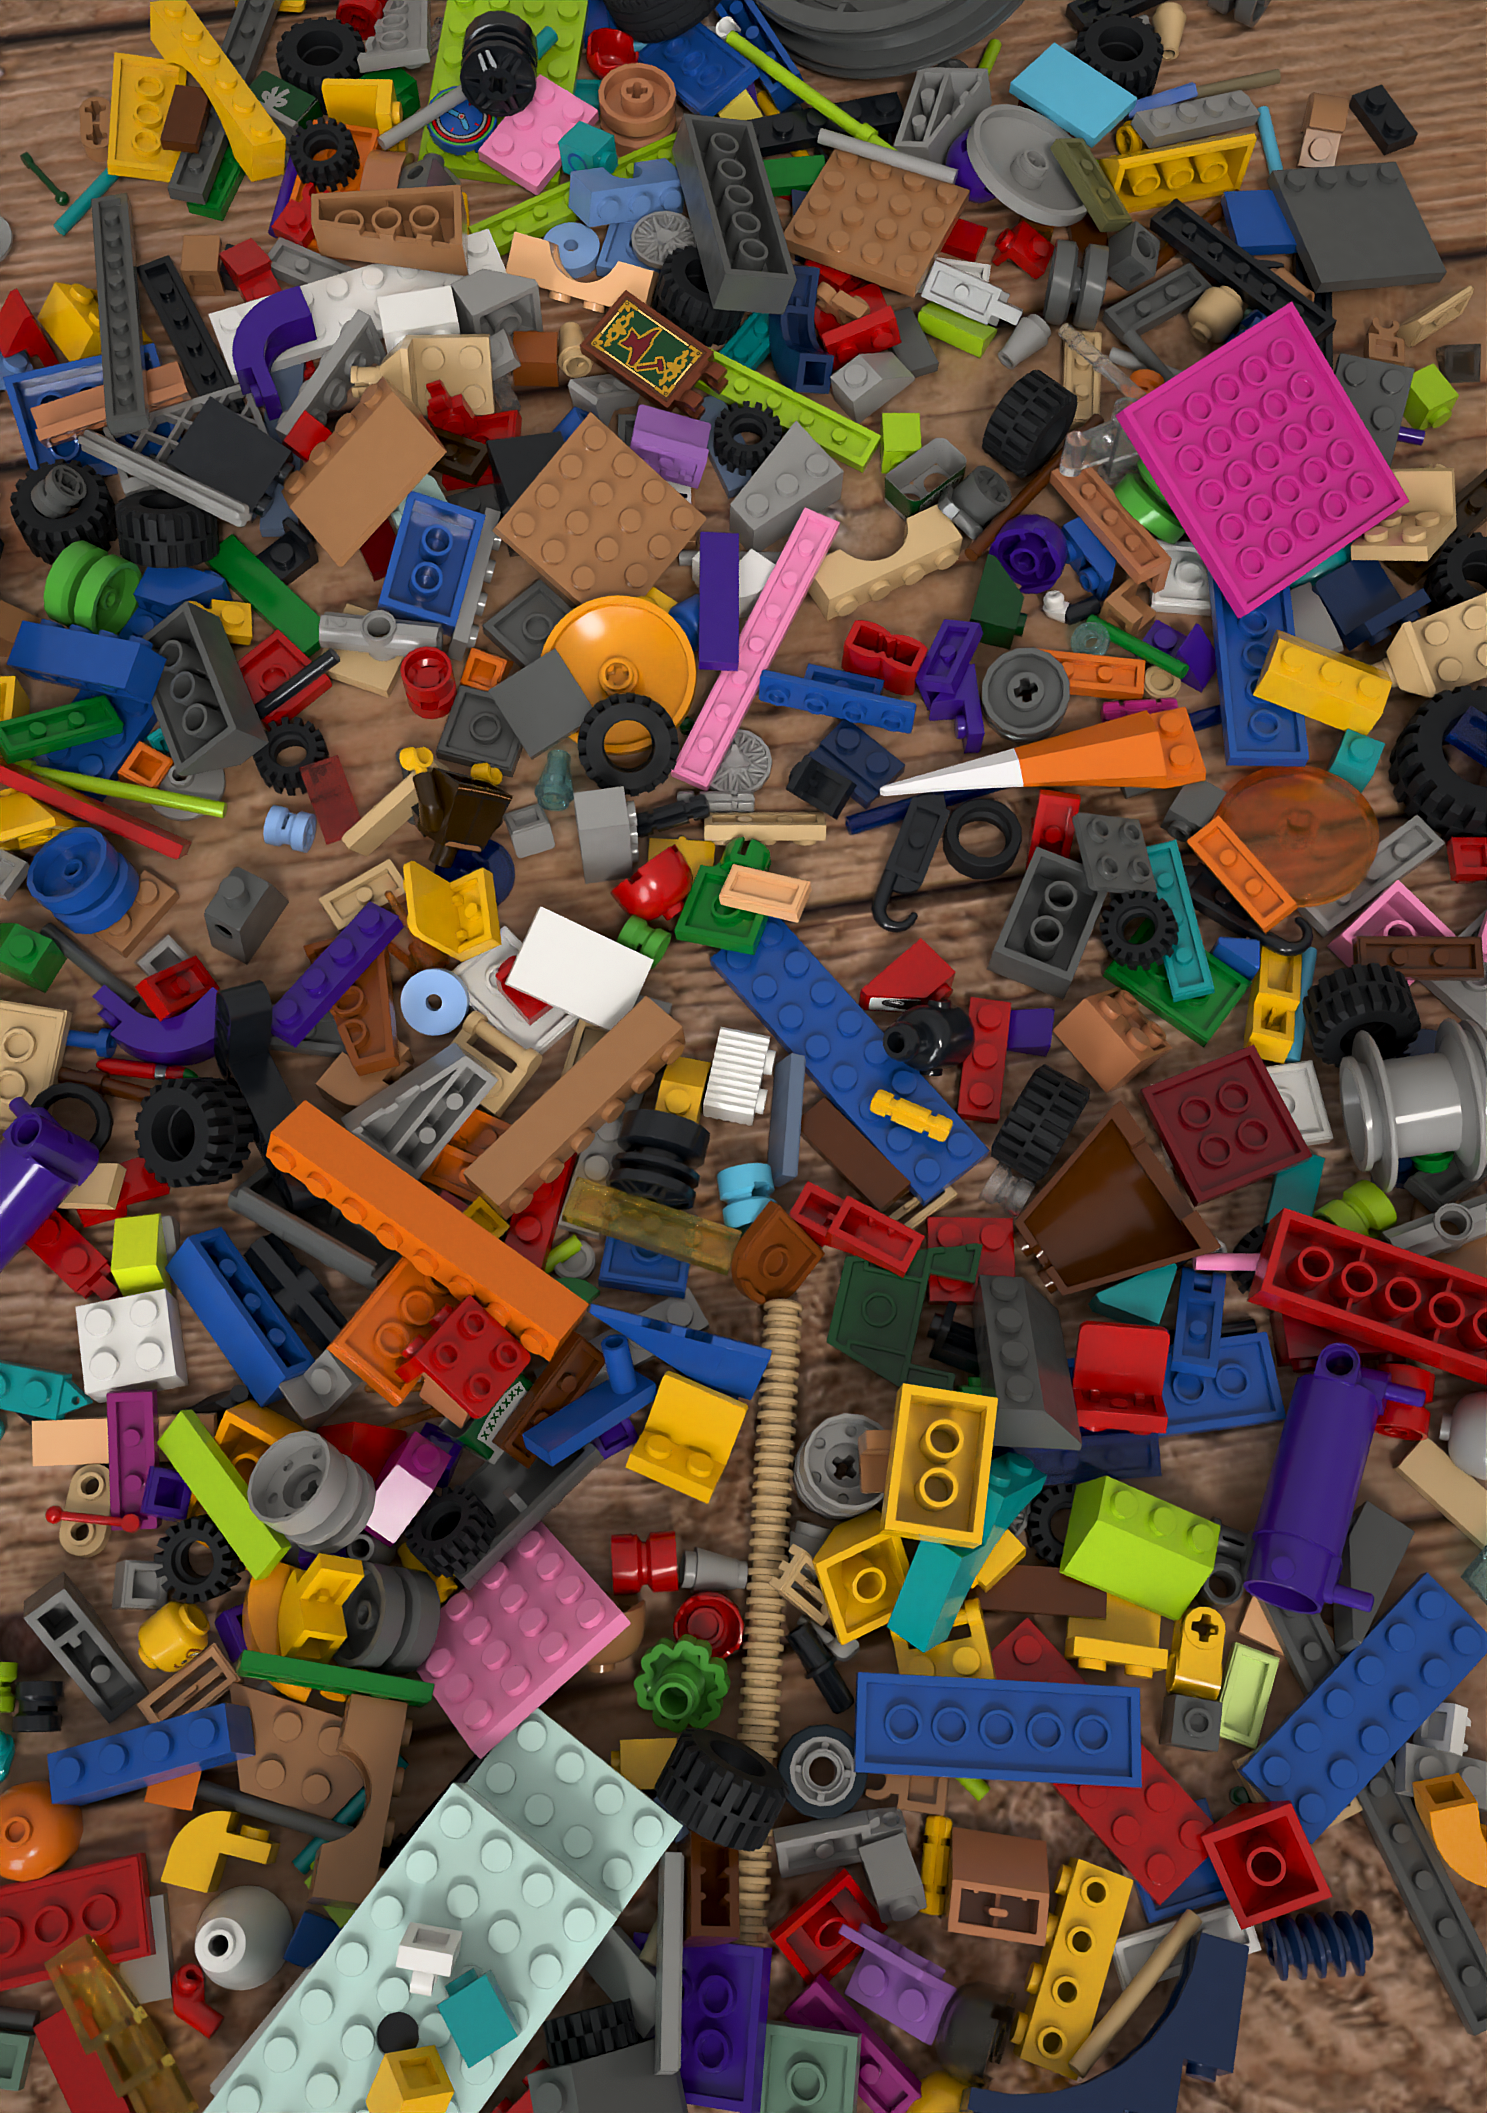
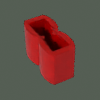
(879, 655)

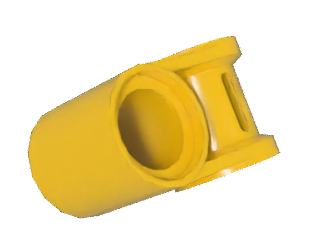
(1196, 1660)

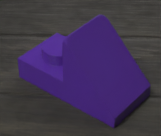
(1191, 649)
(964, 709)

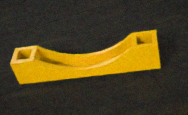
(249, 128)

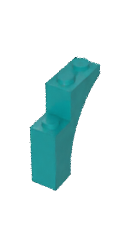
(945, 1572)

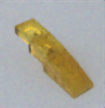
(118, 2029)

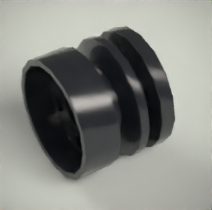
(499, 63)
(659, 1157)

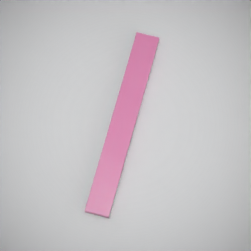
(757, 649)

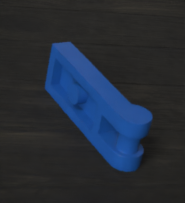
(1198, 1323)

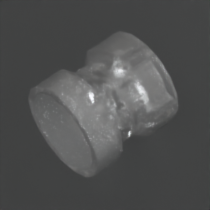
(1007, 1190)

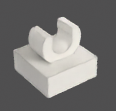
(1444, 1729)
(428, 1953)

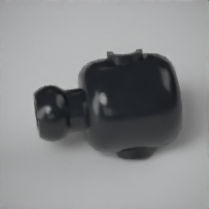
(931, 1037)

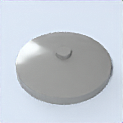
(1017, 166)

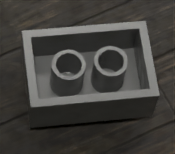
(1047, 925)

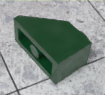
(998, 606)

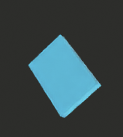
(1073, 94)

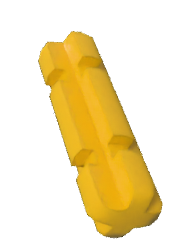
(911, 1115)
(935, 1862)

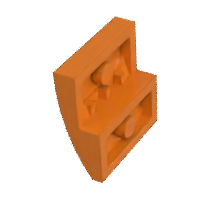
(462, 1150)

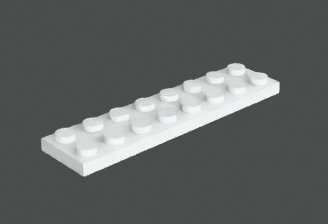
(340, 296)

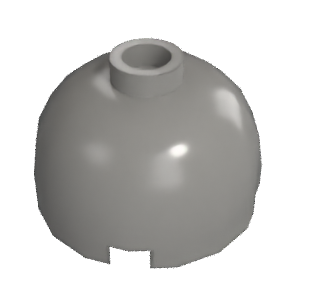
(1468, 1434)

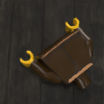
(455, 807)

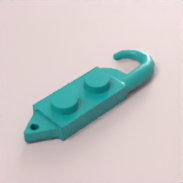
(39, 1391)

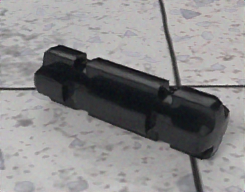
(672, 815)

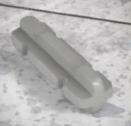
(724, 800)

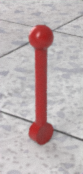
(129, 1523)

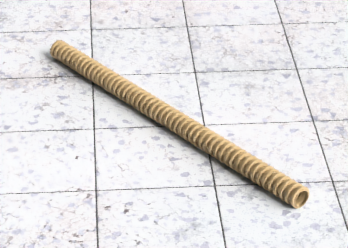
(764, 1601)

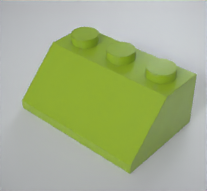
(1138, 1546)

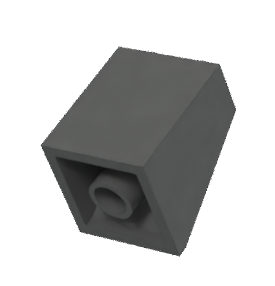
(608, 2084)

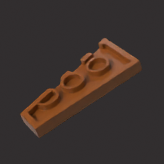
(366, 1015)

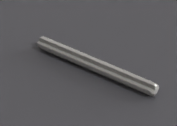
(165, 478)

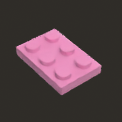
(527, 142)

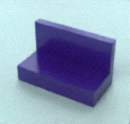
(948, 659)

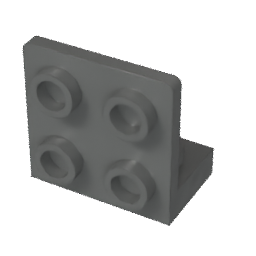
(1114, 854)

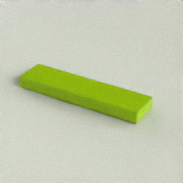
(222, 1493)

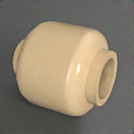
(1215, 314)

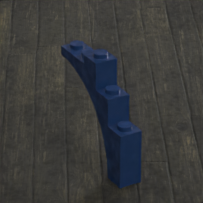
(1193, 2031)

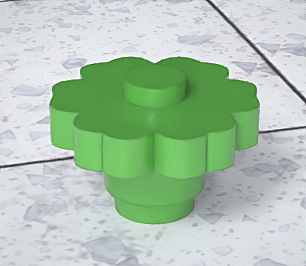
(682, 1683)

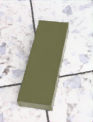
(1091, 184)

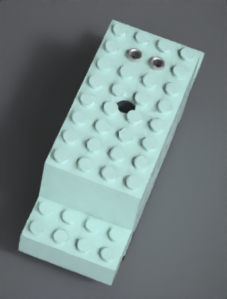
(520, 1860)

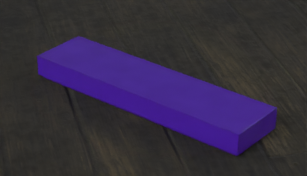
(718, 601)

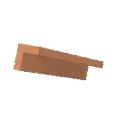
(72, 415)
(1114, 527)

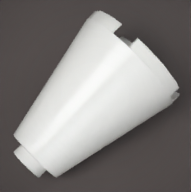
(243, 1937)

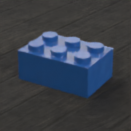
(431, 561)

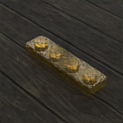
(651, 1226)

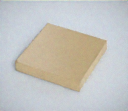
(361, 669)

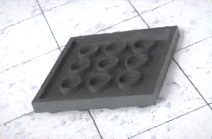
(1356, 227)

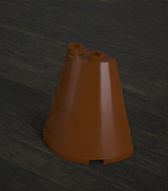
(1110, 1213)

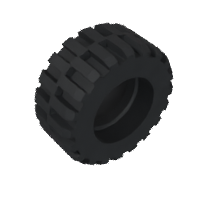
(1424, 776)

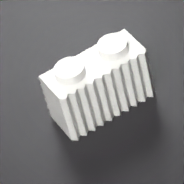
(737, 1076)

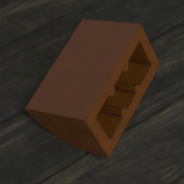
(709, 1892)

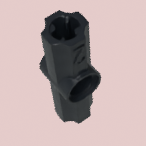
(296, 1289)

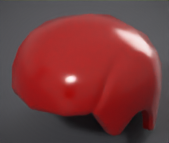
(608, 50)
(713, 1619)

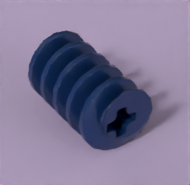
(1318, 1942)

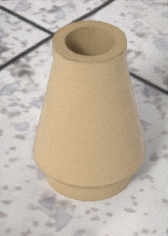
(1169, 23)
(570, 356)

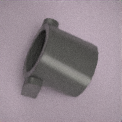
(975, 500)

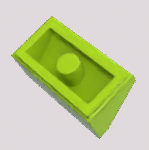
(956, 328)

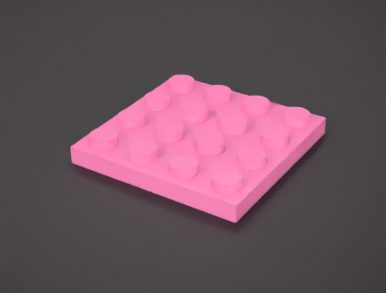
(517, 1638)

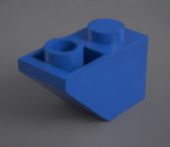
(1089, 558)
(168, 588)

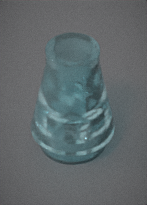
(555, 784)

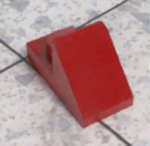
(250, 270)
(21, 331)
(1053, 823)
(176, 988)

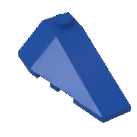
(704, 1357)

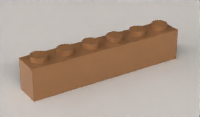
(576, 1108)

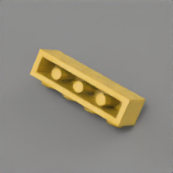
(1072, 1966)

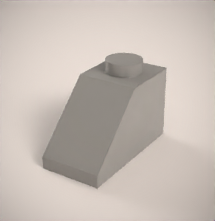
(869, 383)

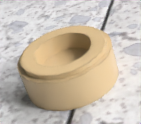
(1160, 684)

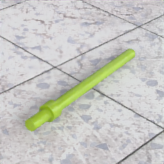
(804, 91)
(129, 791)

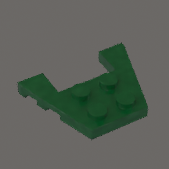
(881, 1312)

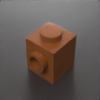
(537, 357)

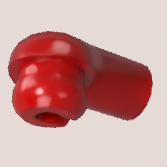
(189, 2000)

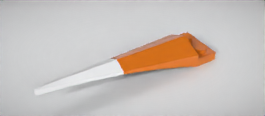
(1122, 752)

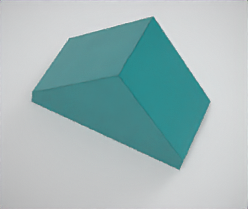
(1137, 1299)

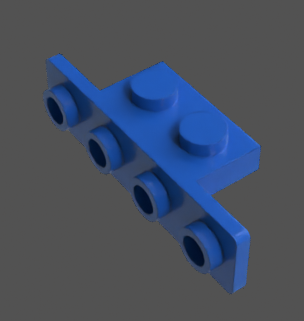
(838, 696)

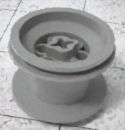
(1417, 1103)

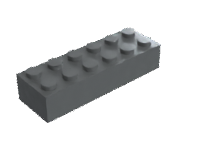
(733, 215)

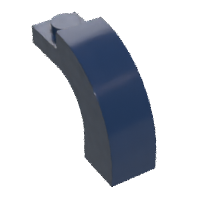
(793, 339)

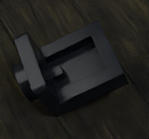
(820, 786)
(953, 1341)

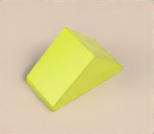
(140, 1254)

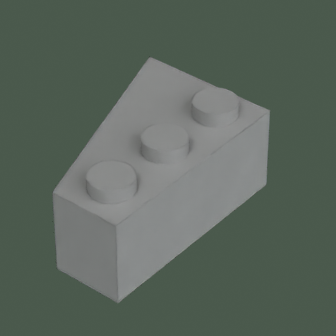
(940, 109)
(788, 480)
(606, 834)
(422, 1109)

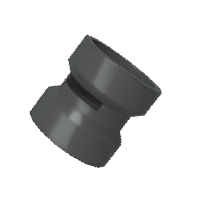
(58, 492)

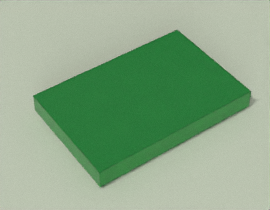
(1193, 1017)

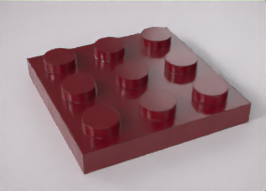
(1224, 1125)

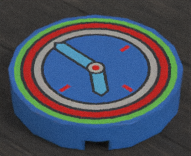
(461, 127)

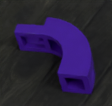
(264, 334)
(171, 1042)

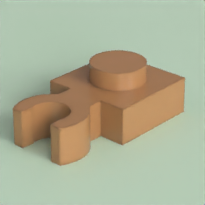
(841, 304)
(1383, 344)
(915, 1793)

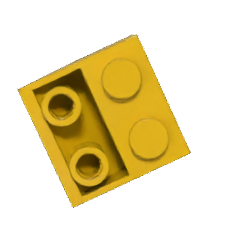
(73, 320)

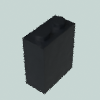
(233, 457)

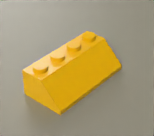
(1179, 171)

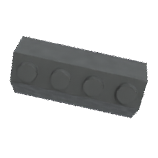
(202, 694)
(1024, 1365)

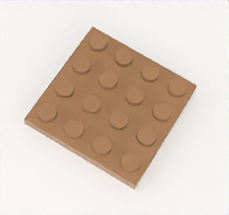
(875, 221)
(599, 519)

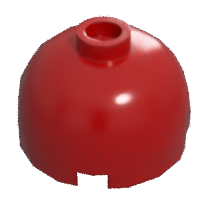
(656, 887)

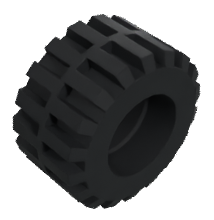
(1122, 51)
(319, 52)
(686, 302)
(1029, 423)
(91, 522)
(165, 531)
(1457, 563)
(639, 709)
(1359, 1000)
(1040, 1122)
(168, 1133)
(722, 1789)

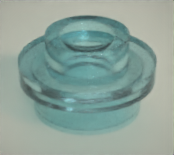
(1090, 630)

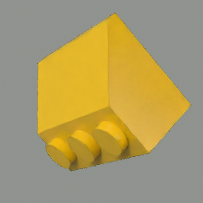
(1322, 684)

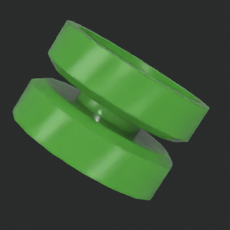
(1147, 504)
(91, 589)

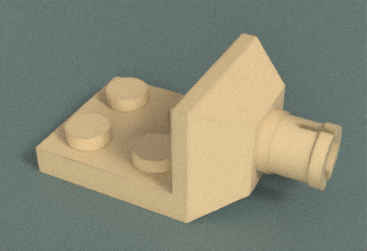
(456, 359)
(1418, 526)
(1440, 650)

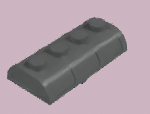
(317, 1231)
(521, 1499)

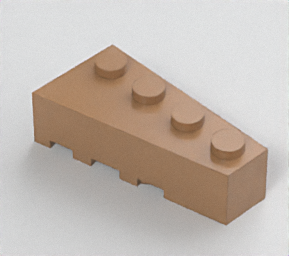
(395, 227)

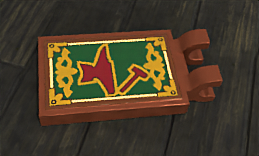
(653, 356)

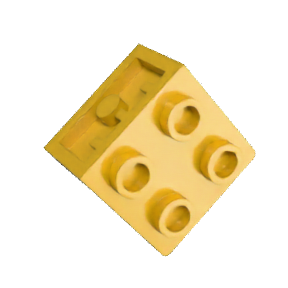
(688, 1437)

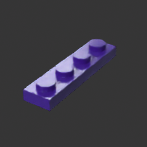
(333, 973)

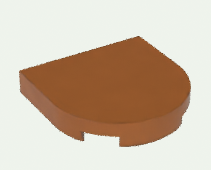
(773, 1256)

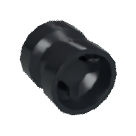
(39, 1695)

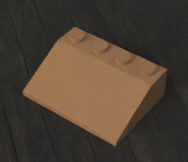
(363, 470)

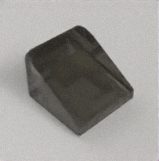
(1460, 362)

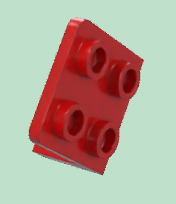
(862, 336)
(466, 1356)
(1120, 1377)

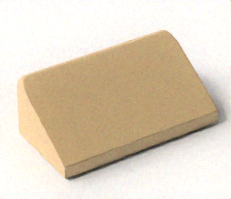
(1434, 316)

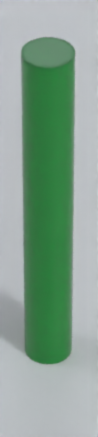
(1143, 649)

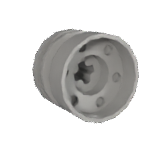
(816, 1463)
(311, 1493)

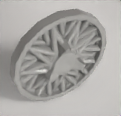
(659, 235)
(744, 765)

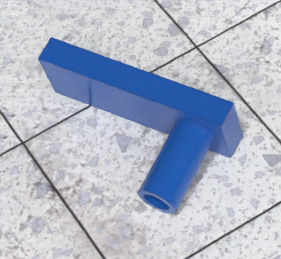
(596, 1410)

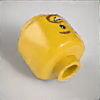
(173, 1636)

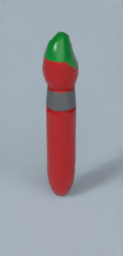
(143, 1069)

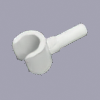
(724, 27)

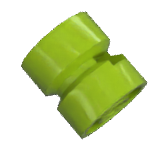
(1361, 1210)

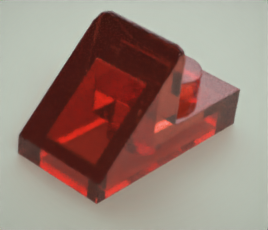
(330, 797)

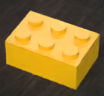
(939, 1466)

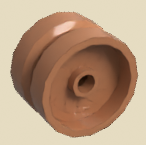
(637, 106)

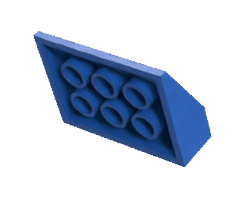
(61, 380)

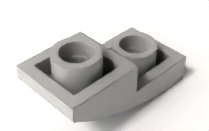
(1313, 620)

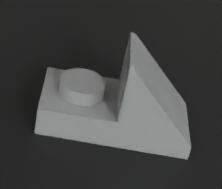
(601, 395)
(320, 1390)

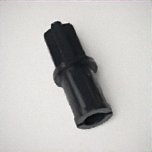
(820, 1666)

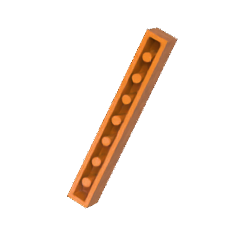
(425, 1229)

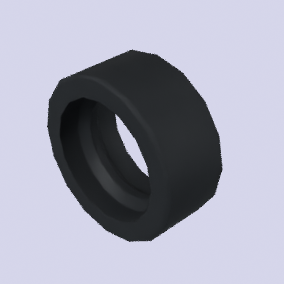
(985, 811)
(89, 1096)

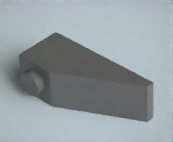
(1369, 1562)
(84, 1646)

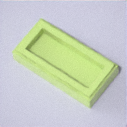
(1245, 1693)

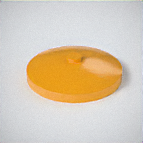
(623, 648)

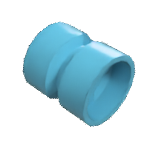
(746, 1192)

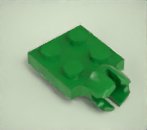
(716, 925)

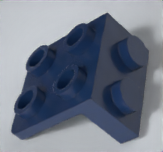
(1365, 602)

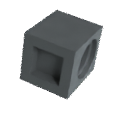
(1132, 256)
(1192, 809)
(1191, 1723)

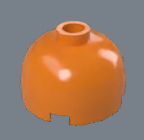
(35, 1833)

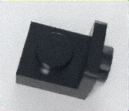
(291, 553)

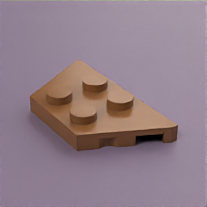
(295, 1754)

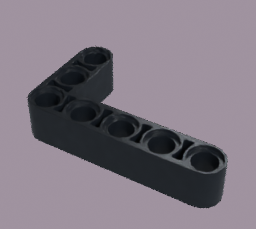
(244, 1061)

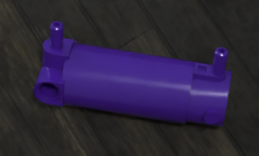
(37, 1173)
(1318, 1482)

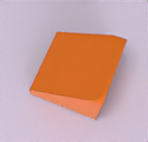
(485, 669)
(145, 767)
(175, 1792)

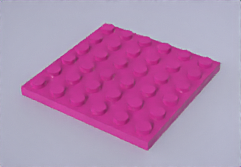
(1263, 459)

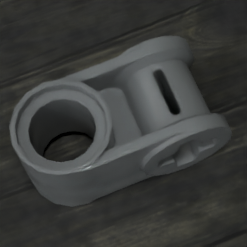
(1230, 1565)

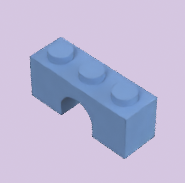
(607, 199)

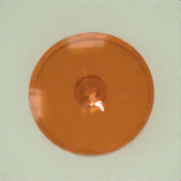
(1305, 830)

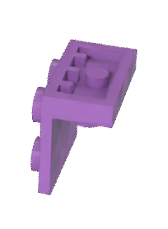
(671, 444)
(898, 1983)

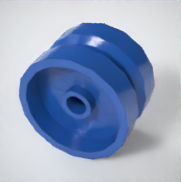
(83, 880)

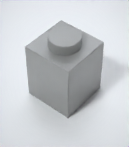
(893, 1878)

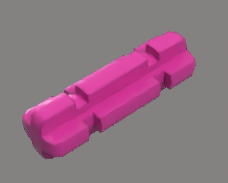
(1113, 710)

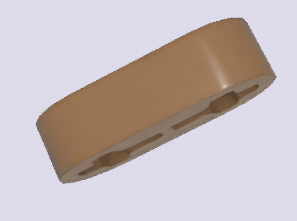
(91, 129)

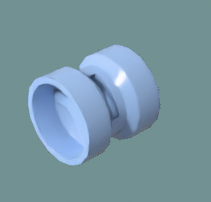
(290, 828)

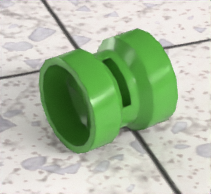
(644, 939)

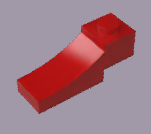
(855, 1229)

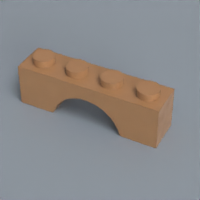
(371, 1741)

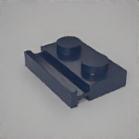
(860, 760)

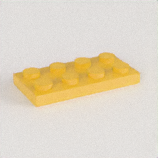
(138, 114)

